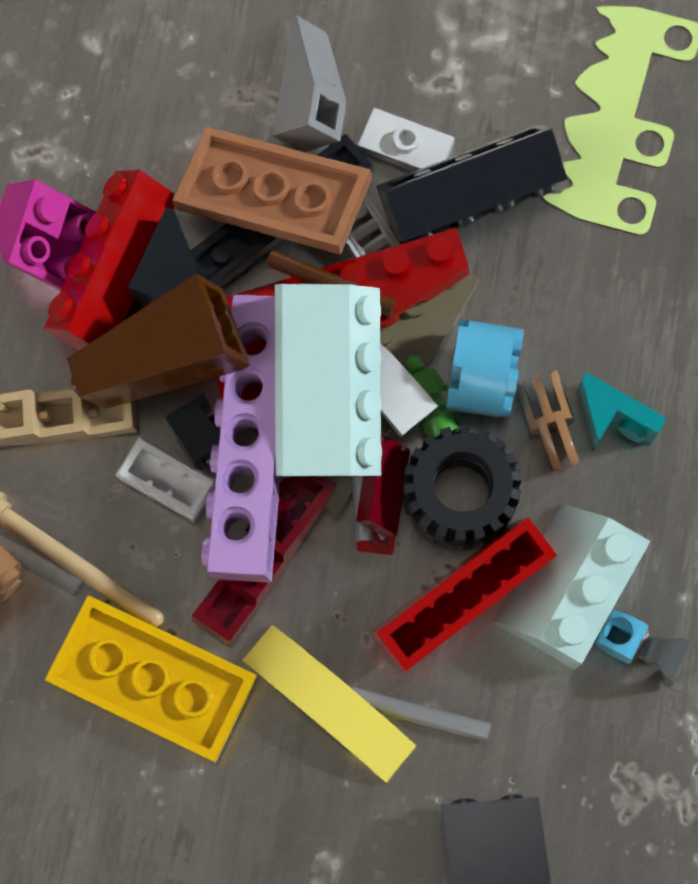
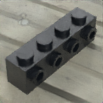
(473, 183)

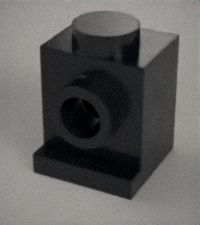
(195, 430)

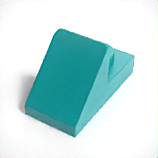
(605, 404)

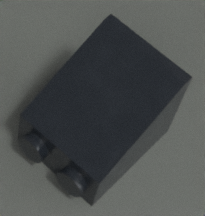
(494, 841)

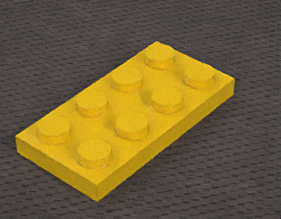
(151, 678)

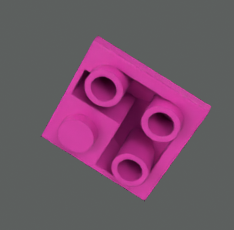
(41, 230)

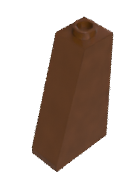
(161, 348)

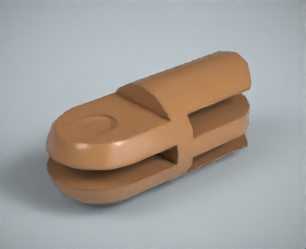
(551, 420)

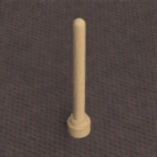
(77, 565)

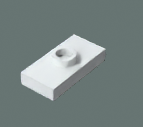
(403, 141)
(166, 479)

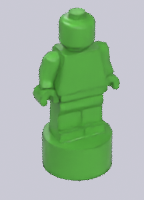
(433, 385)

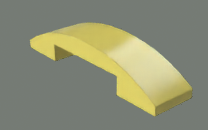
(329, 703)

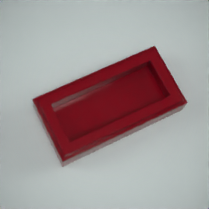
(383, 495)

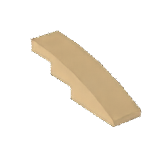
(60, 417)

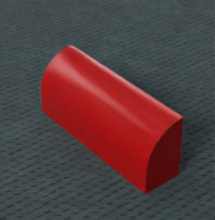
(463, 594)

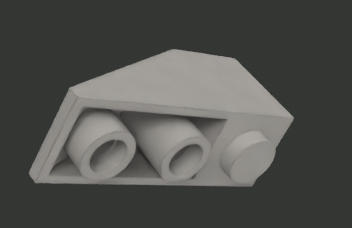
(310, 90)

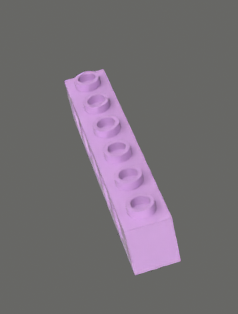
(254, 555)

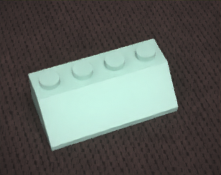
(327, 380)

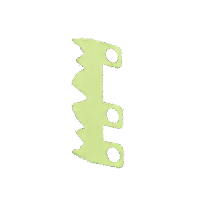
(612, 131)

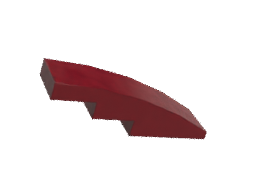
(234, 602)

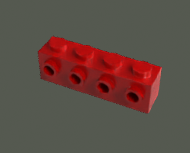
(99, 276)

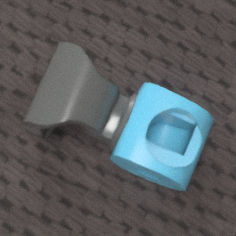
(628, 638)

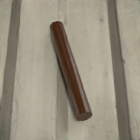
(314, 275)

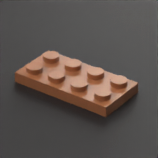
(273, 190)

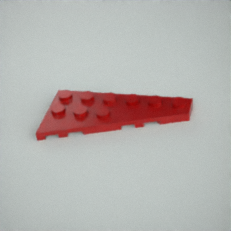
(403, 272)

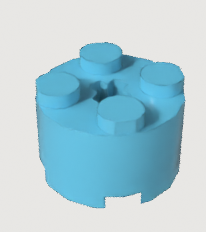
(484, 368)

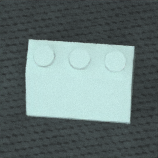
(574, 593)

